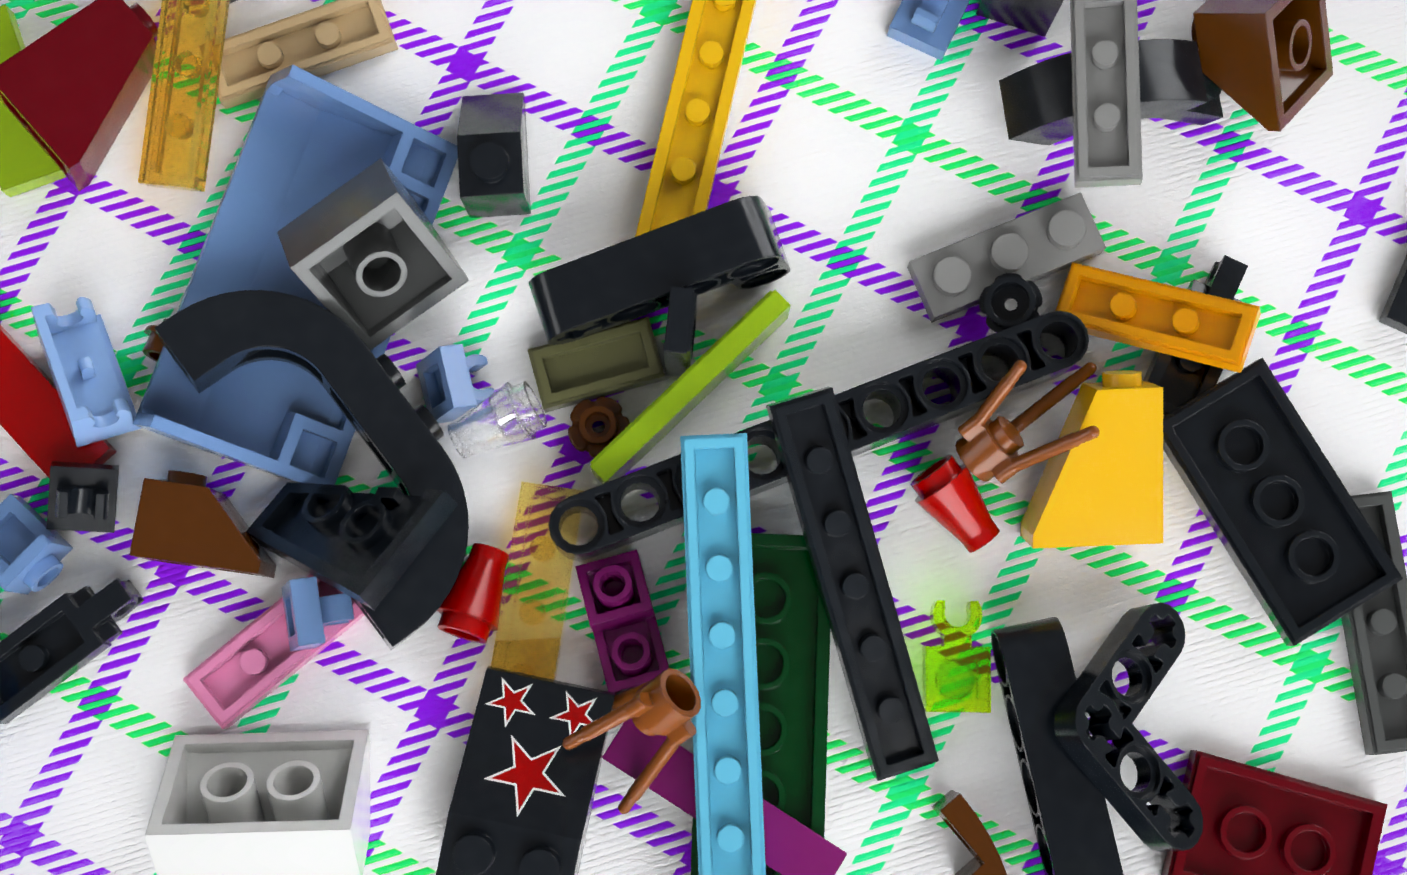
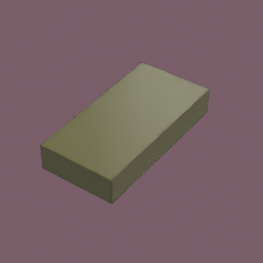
(597, 365)

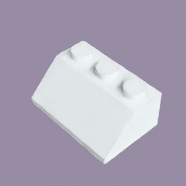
(263, 804)

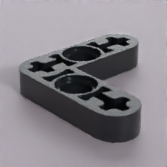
(1112, 720)

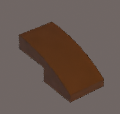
(970, 831)

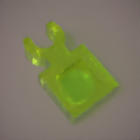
(956, 673)

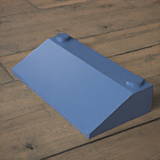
(296, 153)

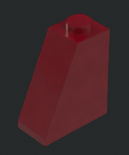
(81, 83)

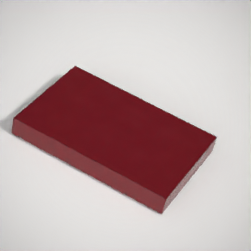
(1274, 824)

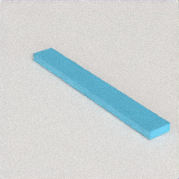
(723, 654)

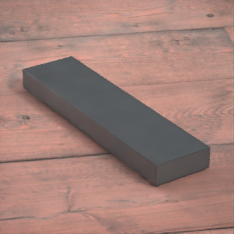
(1378, 641)

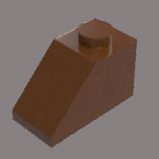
(195, 527)

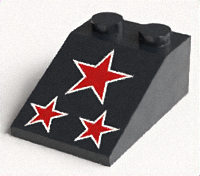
(518, 792)

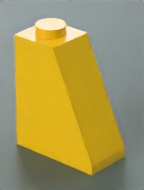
(1112, 484)

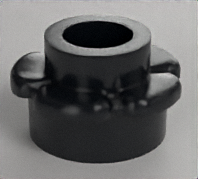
(1009, 287)

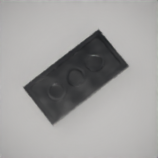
(1276, 503)

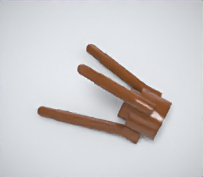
(992, 445)
(656, 708)

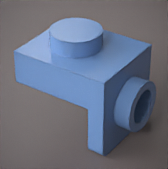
(27, 549)

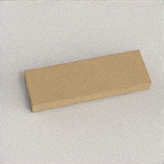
(313, 40)

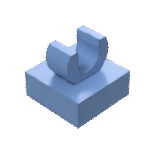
(927, 24)
(448, 383)
(308, 612)

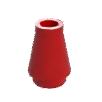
(955, 502)
(476, 596)

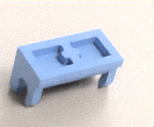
(85, 372)

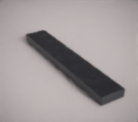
(852, 582)

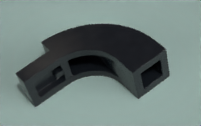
(1171, 88)

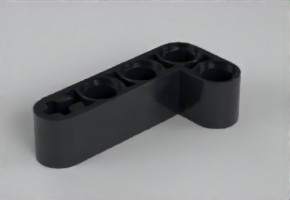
(635, 277)

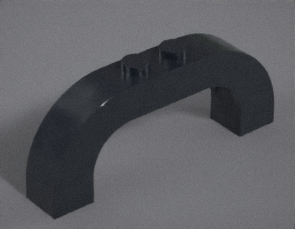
(270, 325)

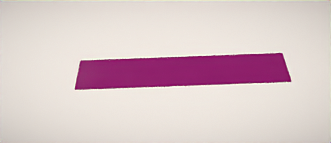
(788, 843)

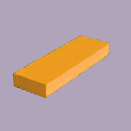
(1160, 316)

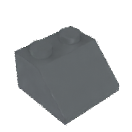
(371, 255)

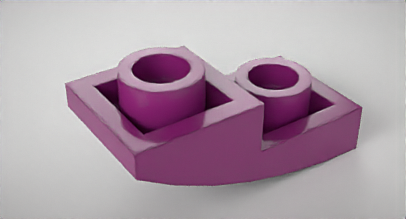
(622, 620)

